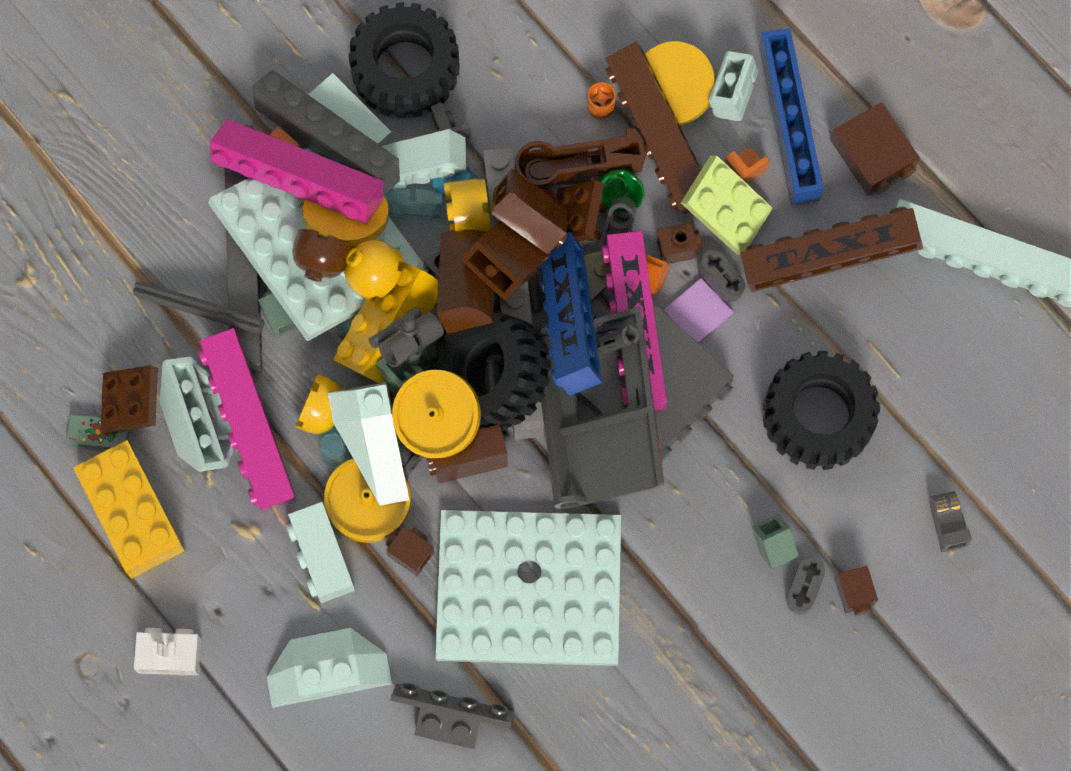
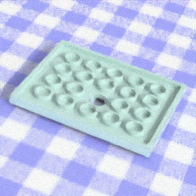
(264, 227)
(498, 618)

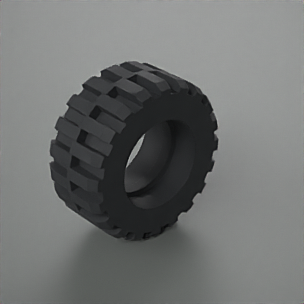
(399, 26)
(523, 373)
(831, 374)

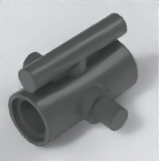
(407, 337)

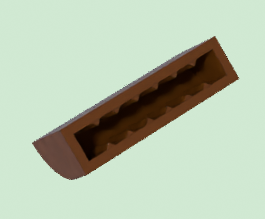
(463, 297)

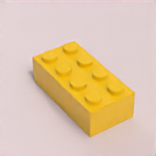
(412, 290)
(128, 509)

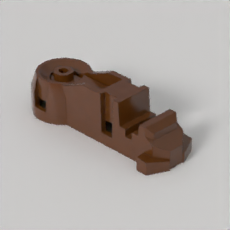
(576, 164)

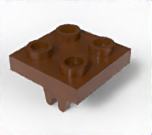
(582, 208)
(129, 399)

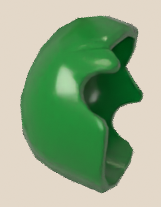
(621, 184)

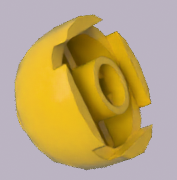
(373, 268)
(316, 411)

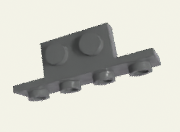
(450, 717)

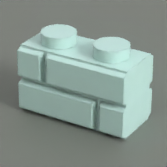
(733, 86)

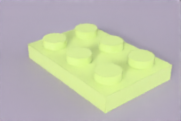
(726, 205)

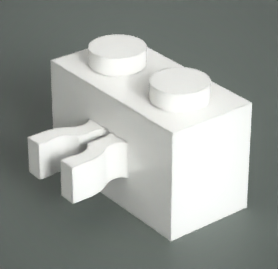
(167, 652)

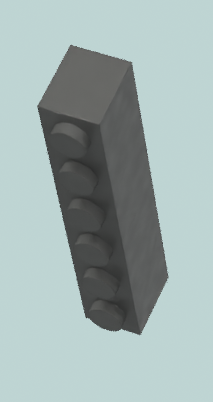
(323, 129)

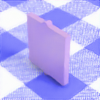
(699, 311)

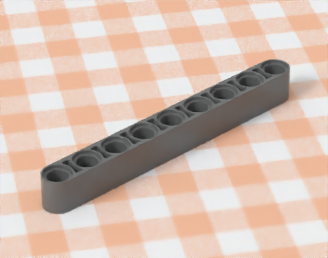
(243, 287)

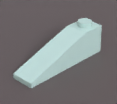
(368, 432)

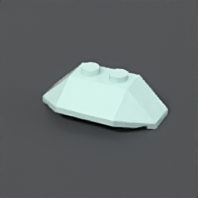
(194, 415)
(327, 667)

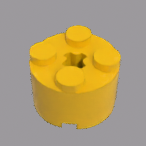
(468, 205)

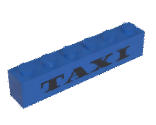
(791, 116)
(570, 318)

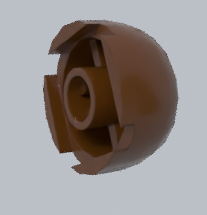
(319, 255)

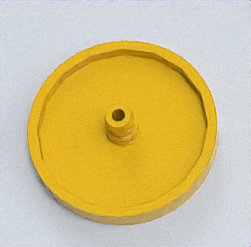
(684, 78)
(340, 226)
(436, 414)
(355, 509)

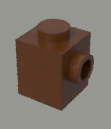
(678, 243)
(409, 549)
(856, 590)

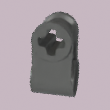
(618, 225)

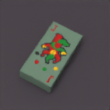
(86, 432)

